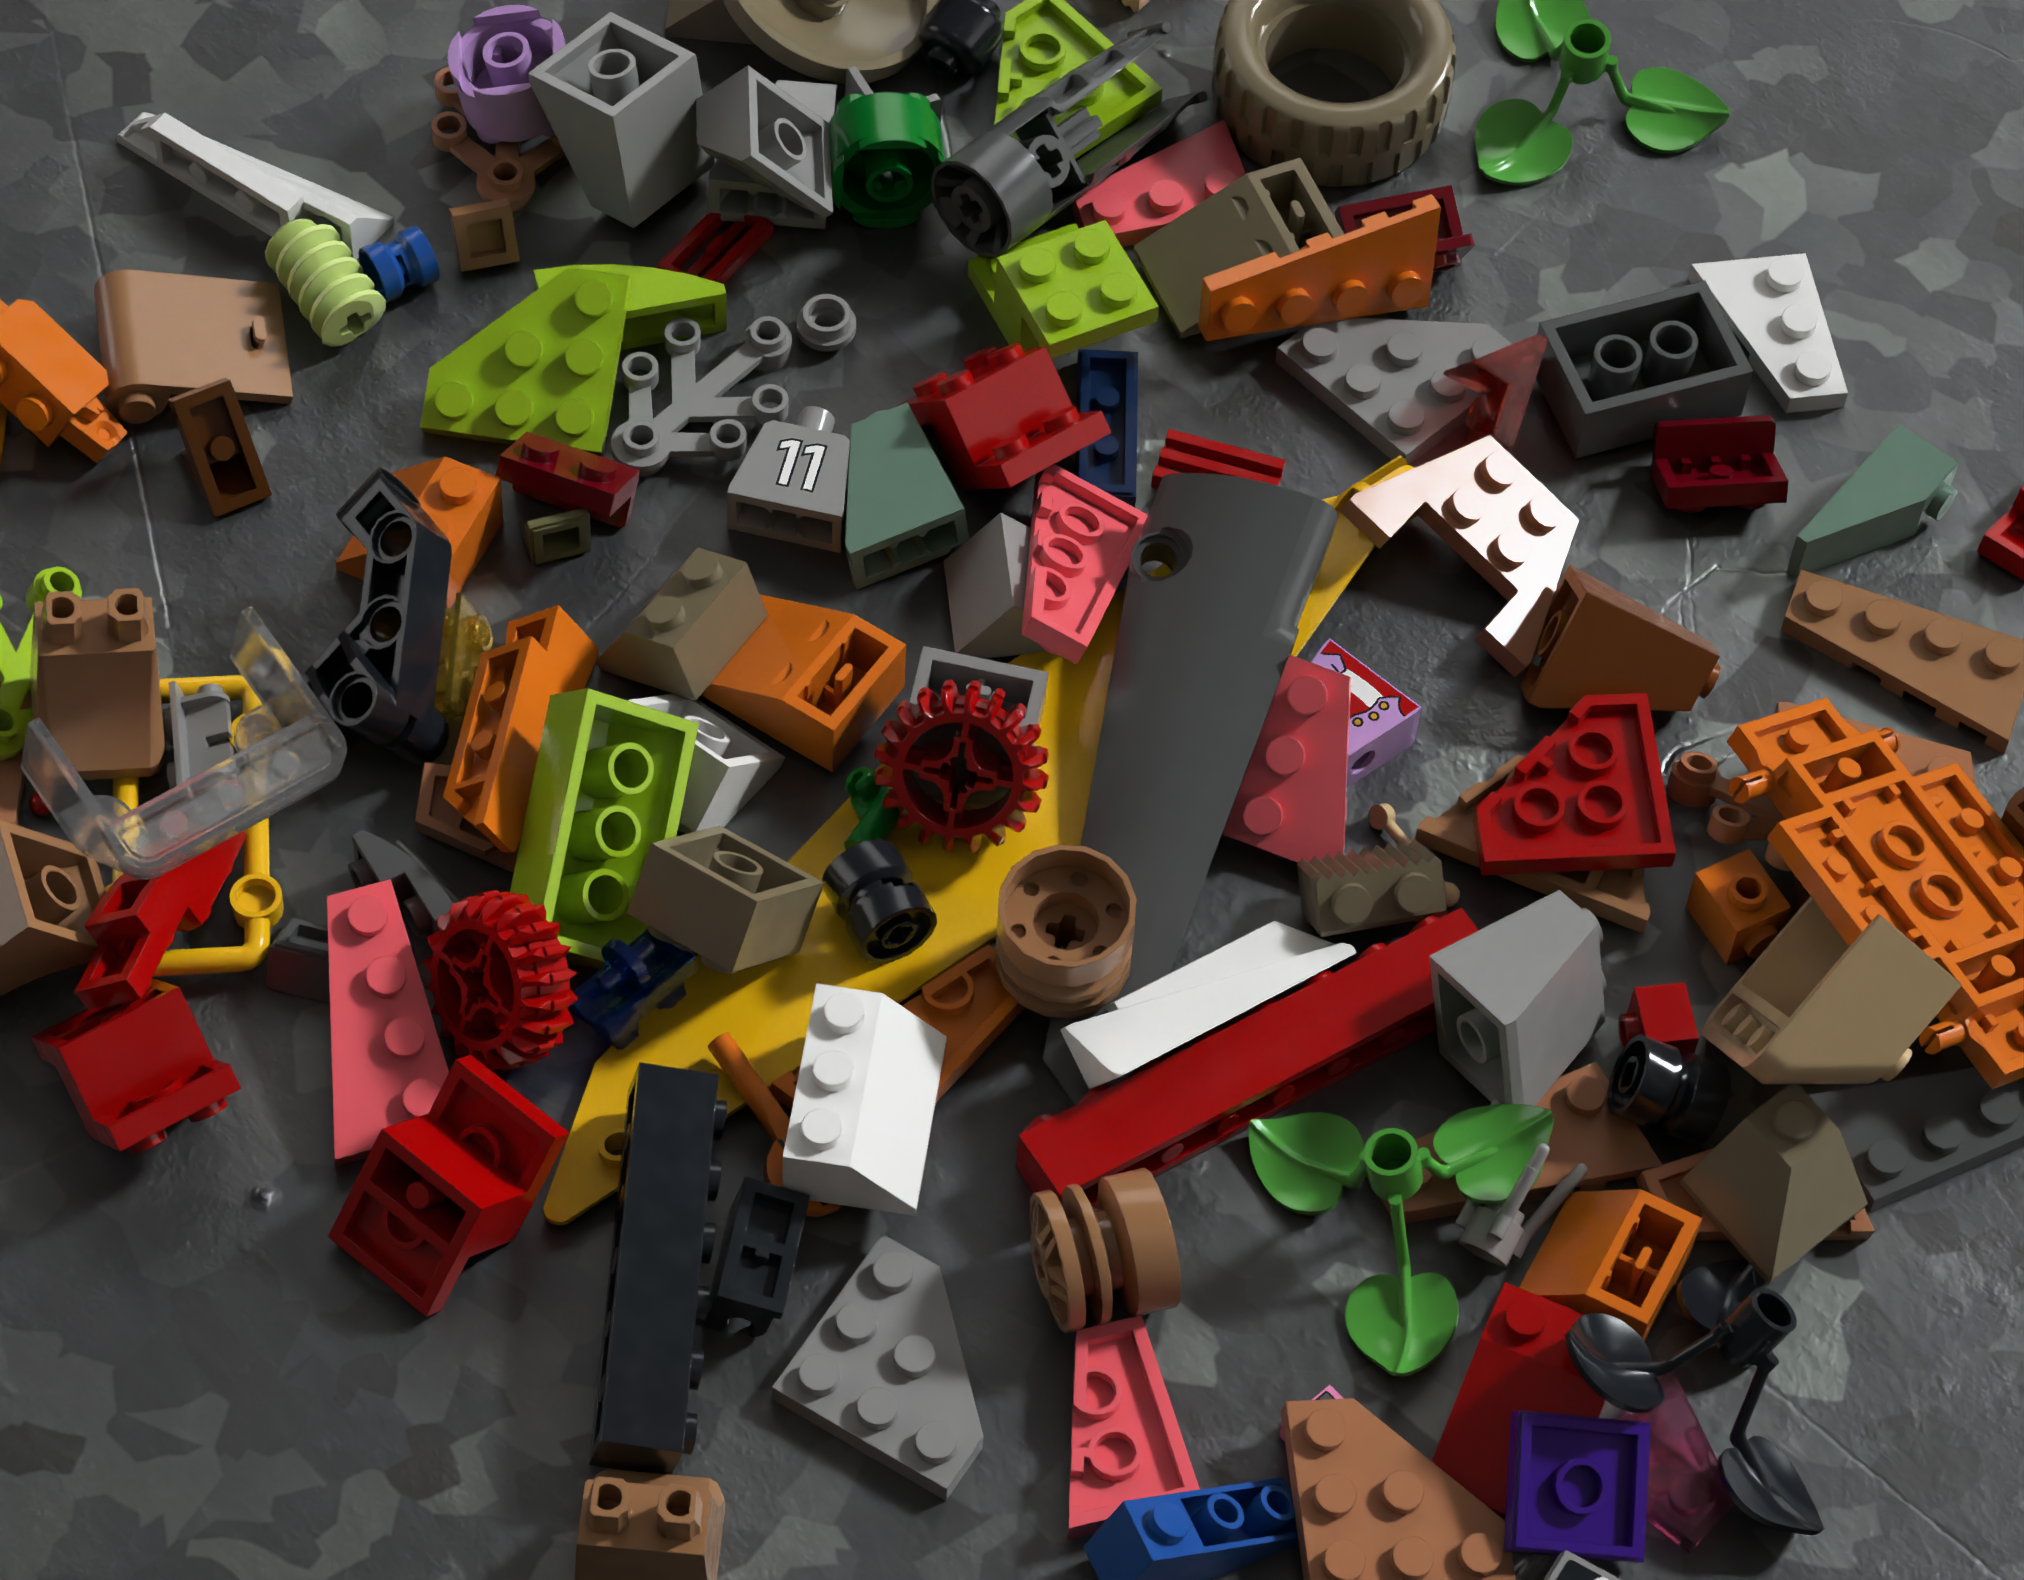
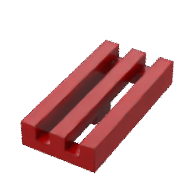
(733, 260)
(1213, 457)

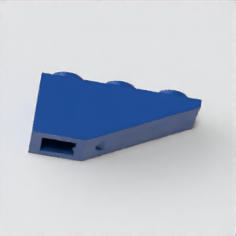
(1195, 1532)

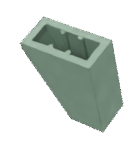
(897, 499)

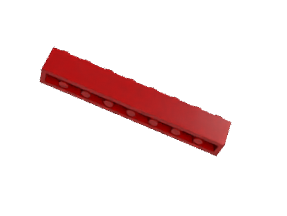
(1246, 1070)

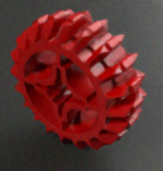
(985, 767)
(500, 979)

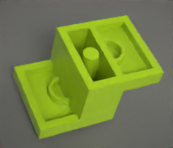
(1064, 289)

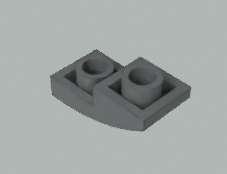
(414, 887)

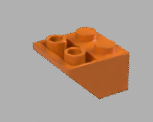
(1614, 1255)

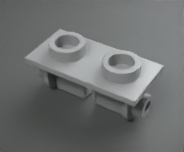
(192, 726)

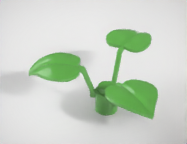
(1526, 147)
(1312, 1156)

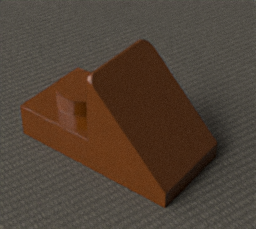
(219, 447)

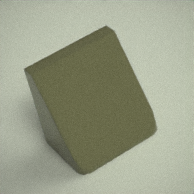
(557, 536)

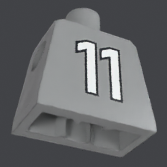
(794, 483)

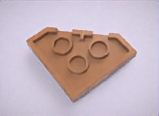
(1379, 1505)

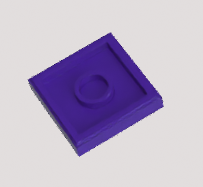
(1577, 1486)

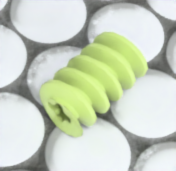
(324, 281)

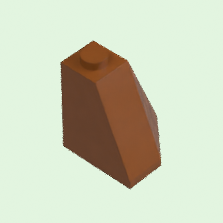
(1614, 645)

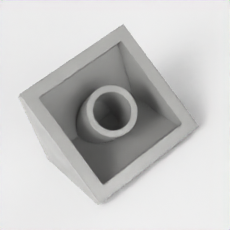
(989, 591)

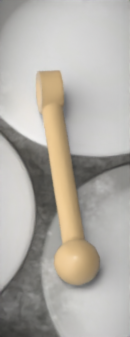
(1383, 817)

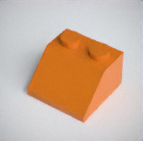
(460, 502)

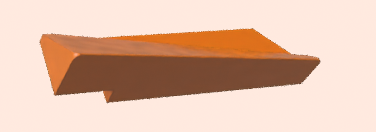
(507, 718)

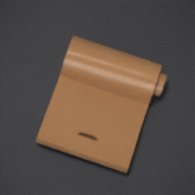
(184, 332)

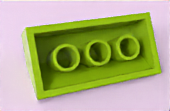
(598, 798)

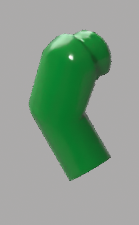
(867, 802)

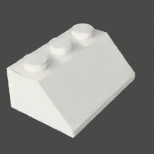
(863, 1102)

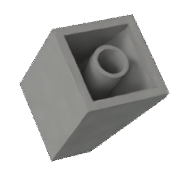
(624, 116)
(1520, 998)

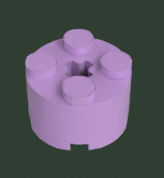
(493, 68)

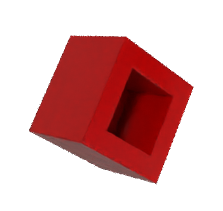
(1661, 1014)

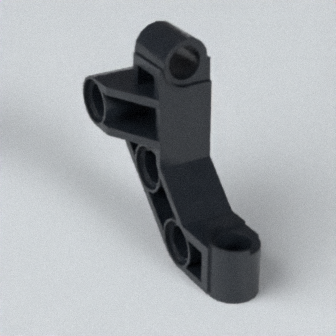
(386, 662)

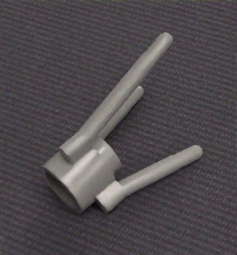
(1496, 1230)

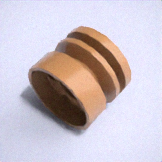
(1070, 900)
(1118, 1247)

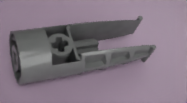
(1003, 187)

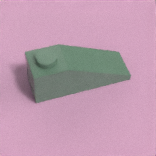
(1879, 504)

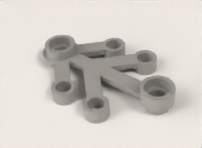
(700, 400)

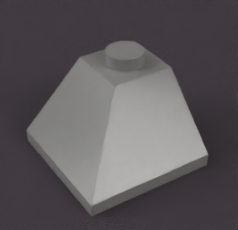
(768, 138)

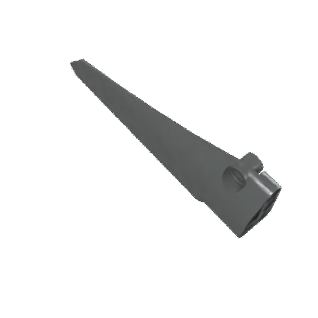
(1191, 697)

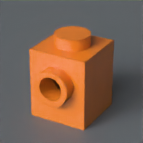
(1737, 906)

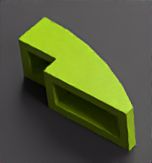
(657, 299)

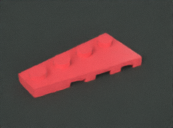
(1074, 560)
(380, 1022)

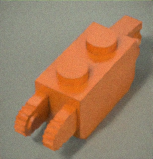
(53, 382)

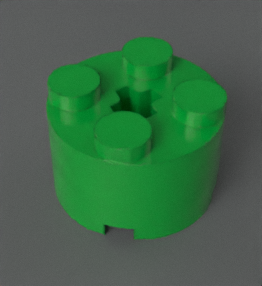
(884, 157)

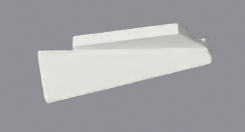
(247, 185)
(1197, 999)

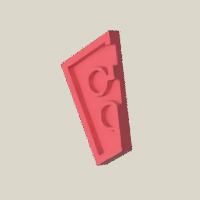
(1162, 185)
(1298, 771)
(1121, 1426)

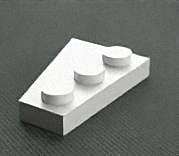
(1782, 326)

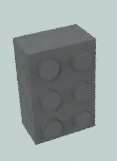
(1639, 364)

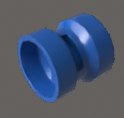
(400, 263)

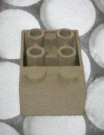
(1243, 221)

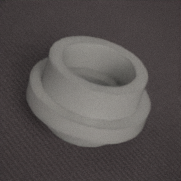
(826, 311)

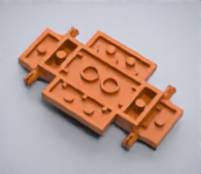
(1902, 848)

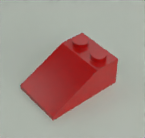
(1515, 1367)

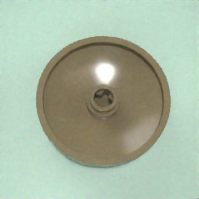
(833, 35)

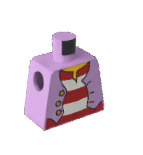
(1380, 715)

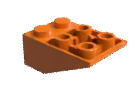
(812, 679)

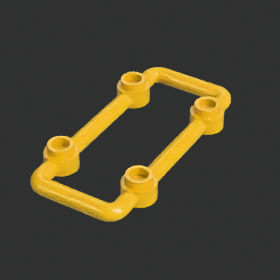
(255, 897)

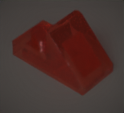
(1504, 386)

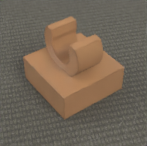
(484, 234)

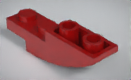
(139, 922)

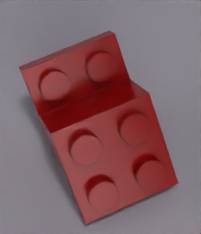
(1003, 417)
(137, 1068)
(448, 1185)

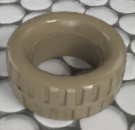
(1335, 140)

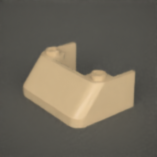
(1830, 1009)

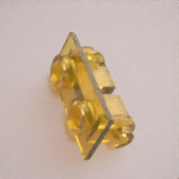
(463, 640)

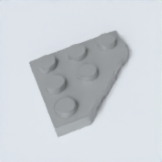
(1390, 376)
(890, 1372)

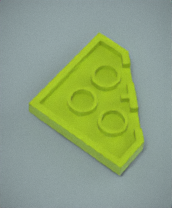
(1050, 40)
(537, 367)

